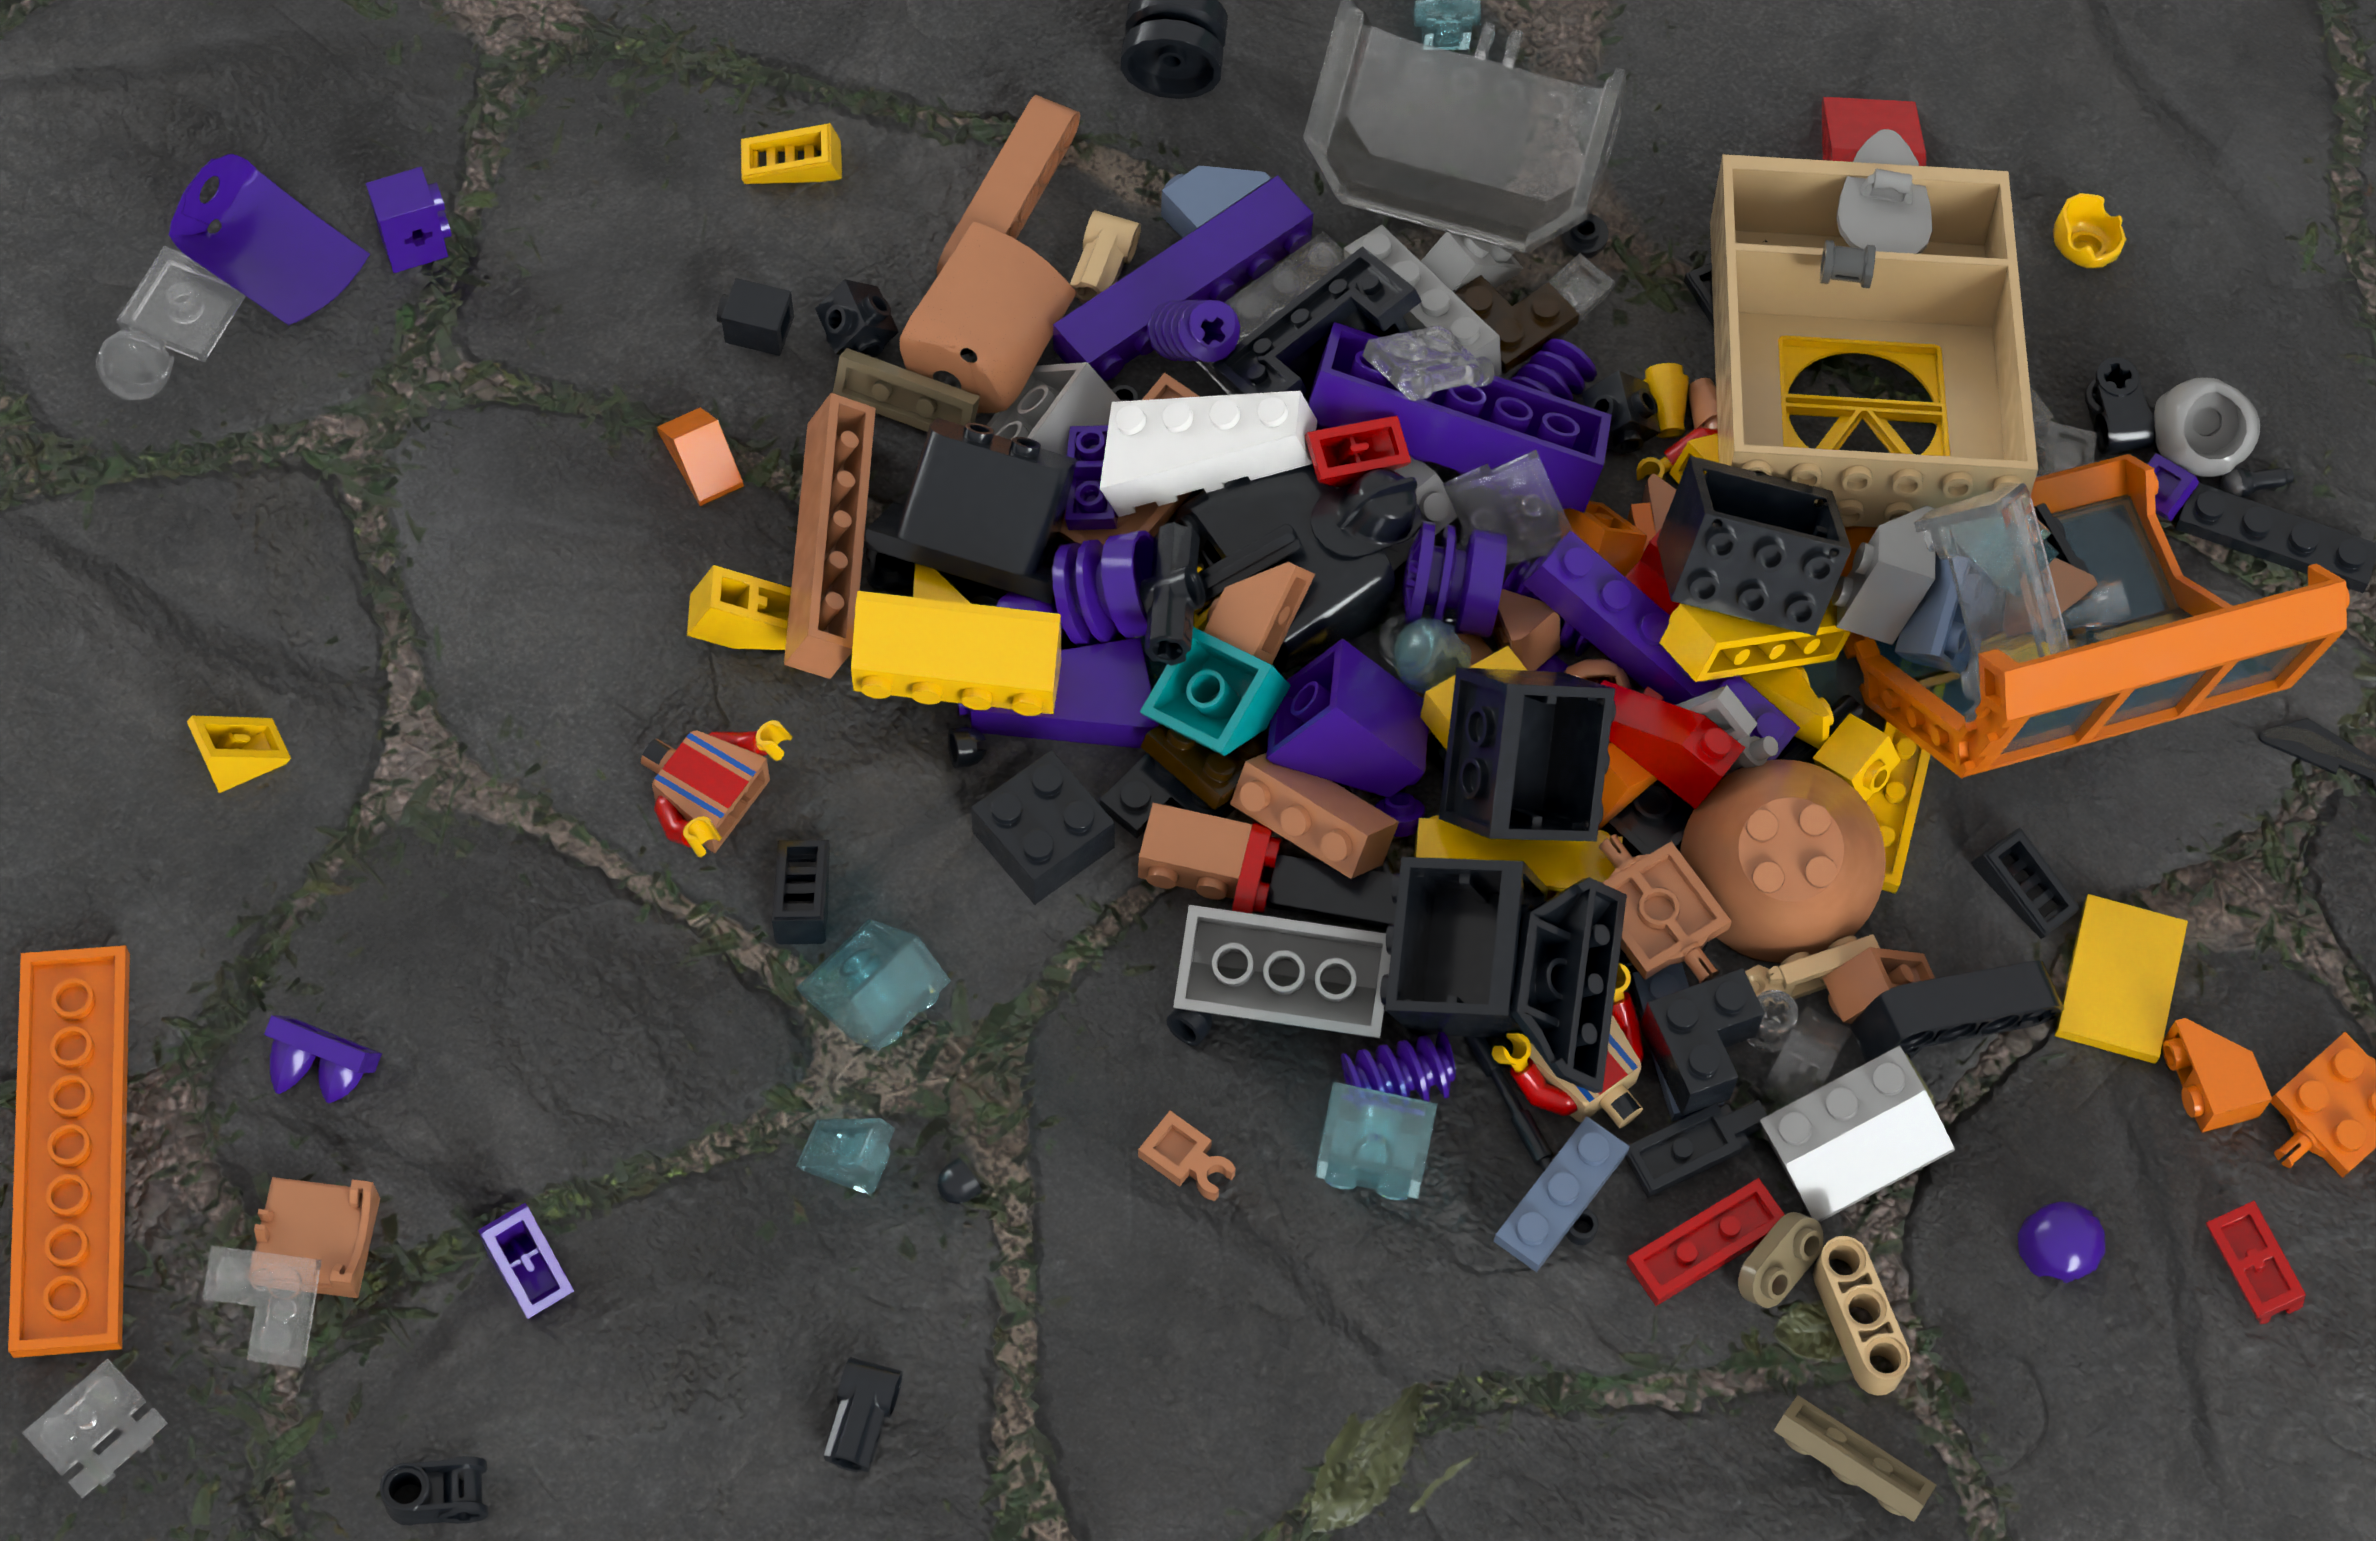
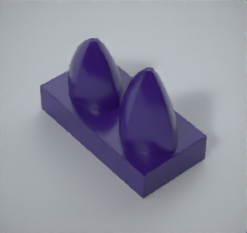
(297, 1046)

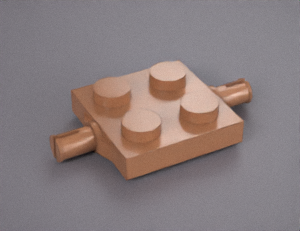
(1665, 911)

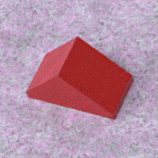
(1354, 449)

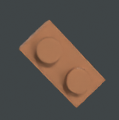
(1193, 851)

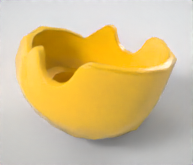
(2087, 232)

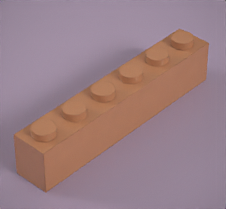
(830, 536)

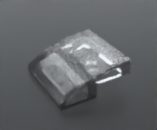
(1511, 501)

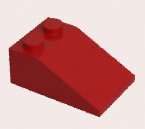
(1852, 121)

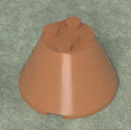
(1786, 858)

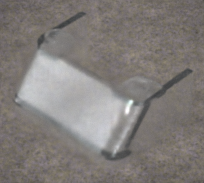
(1998, 578)

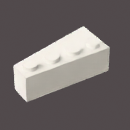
(1200, 443)

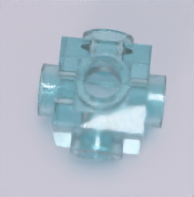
(1447, 22)

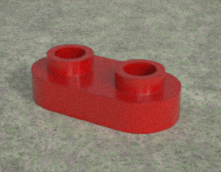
(1260, 852)

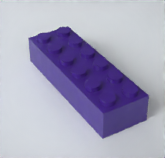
(1466, 423)

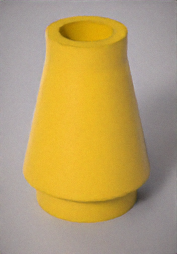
(1670, 390)

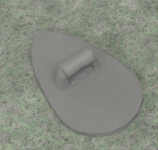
(1887, 205)

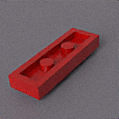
(1705, 1242)

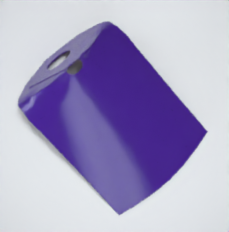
(266, 243)

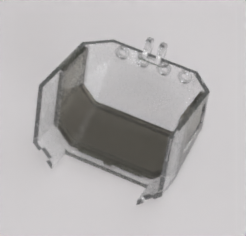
(1459, 135)

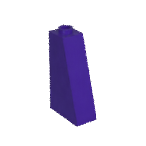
(1094, 704)

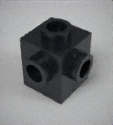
(857, 318)
(1631, 410)

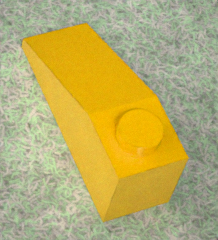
(739, 611)

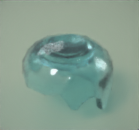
(1428, 654)

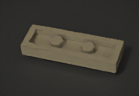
(902, 393)
(1854, 1459)

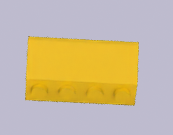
(956, 653)

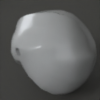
(2205, 426)

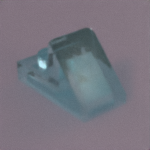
(848, 1152)

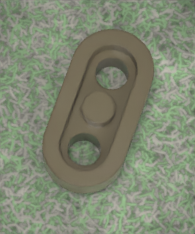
(1780, 1259)

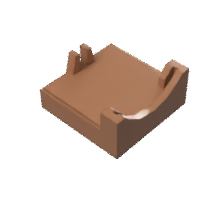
(321, 1224)

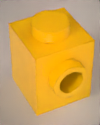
(1859, 755)

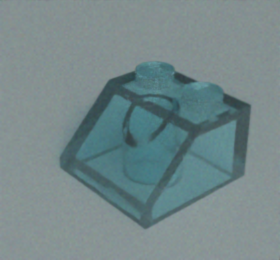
(875, 984)
(1375, 1141)

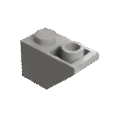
(1462, 259)

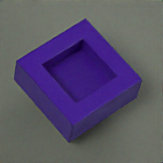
(2174, 486)

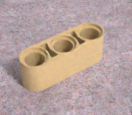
(1858, 1339)

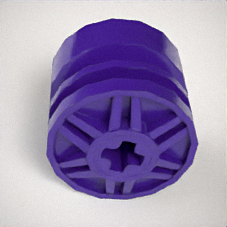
(1455, 578)
(1100, 587)

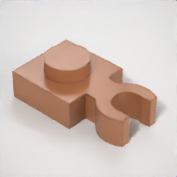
(1181, 1152)

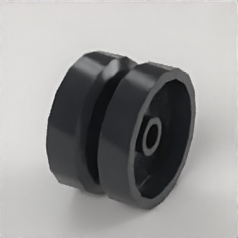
(1174, 46)

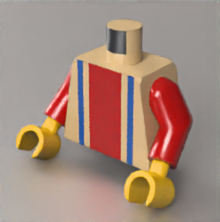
(1621, 1069)

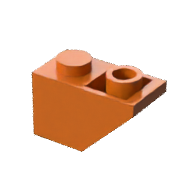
(2216, 1075)

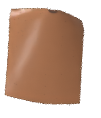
(995, 302)

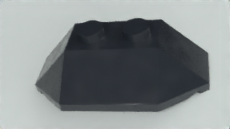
(1570, 979)

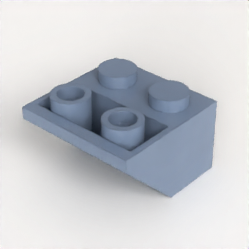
(1937, 629)

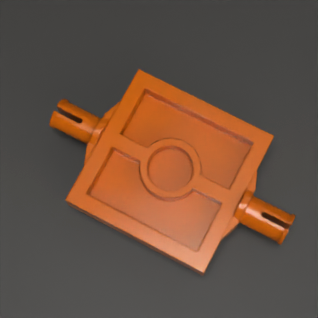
(2331, 1107)

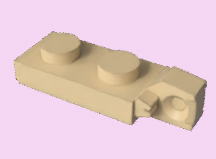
(1803, 972)

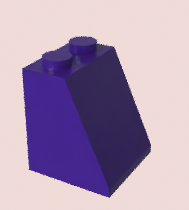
(1350, 724)

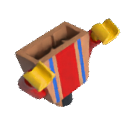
(710, 782)

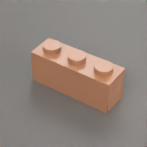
(1315, 815)

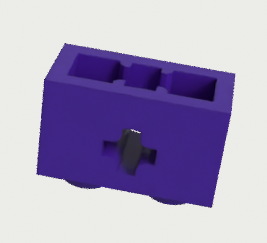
(409, 219)

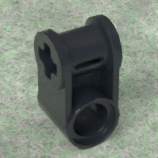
(2119, 408)
(440, 1491)

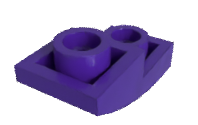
(1086, 503)

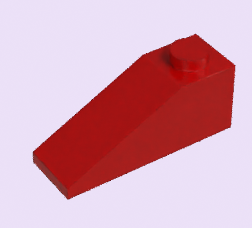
(1672, 743)

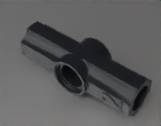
(1172, 594)

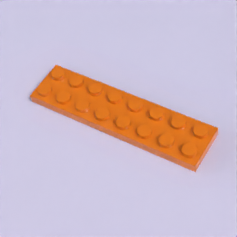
(70, 1152)

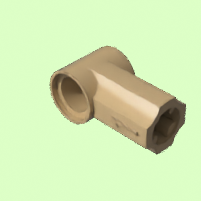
(1106, 247)

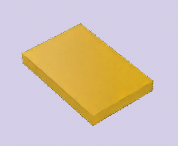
(2121, 978)

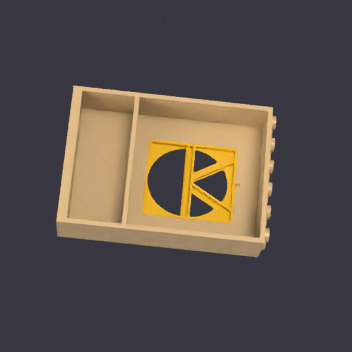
(1936, 313)

